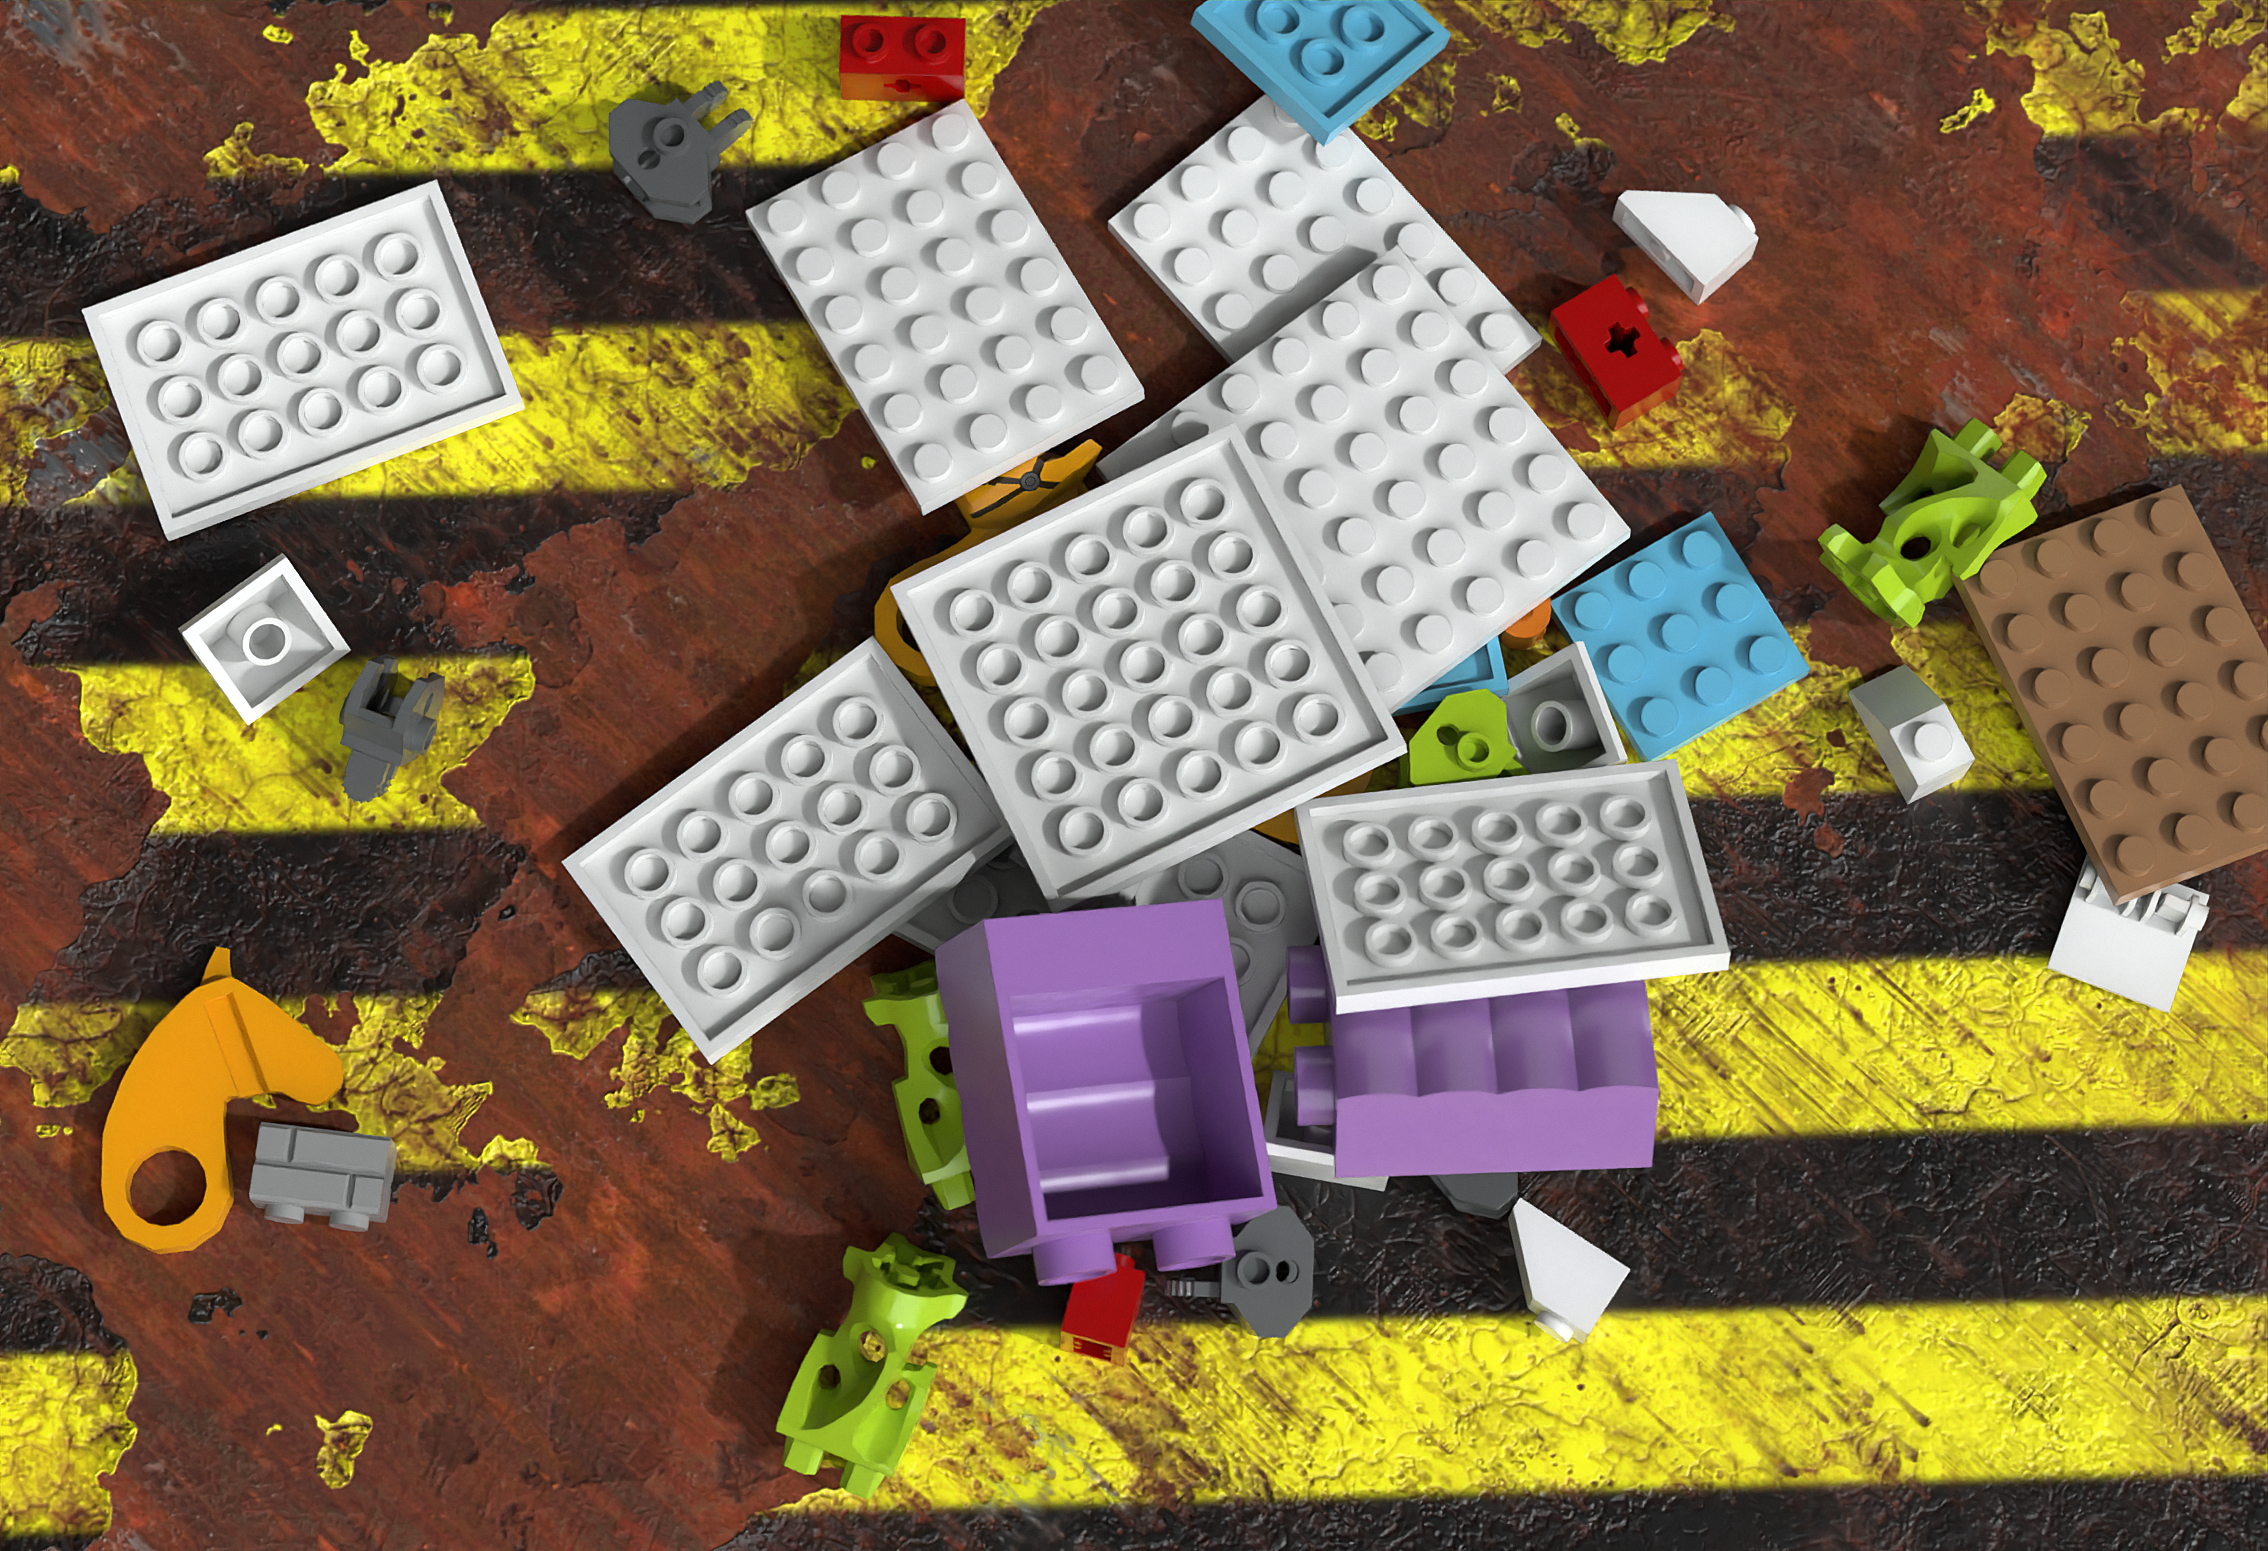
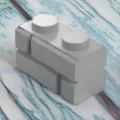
(322, 1175)

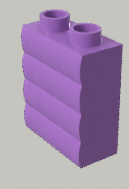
(1477, 1080)
(1105, 1086)

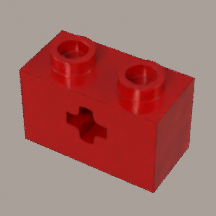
(902, 58)
(1617, 384)
(1104, 1313)

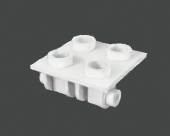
(2129, 946)

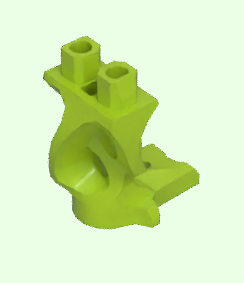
(1965, 500)
(937, 1149)
(855, 1415)

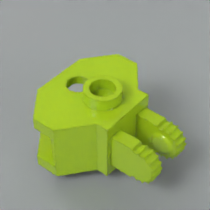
(1461, 743)

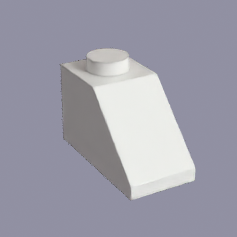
(1688, 236)
(1912, 732)
(1562, 1274)

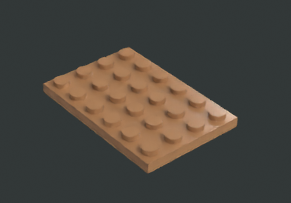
(2135, 687)

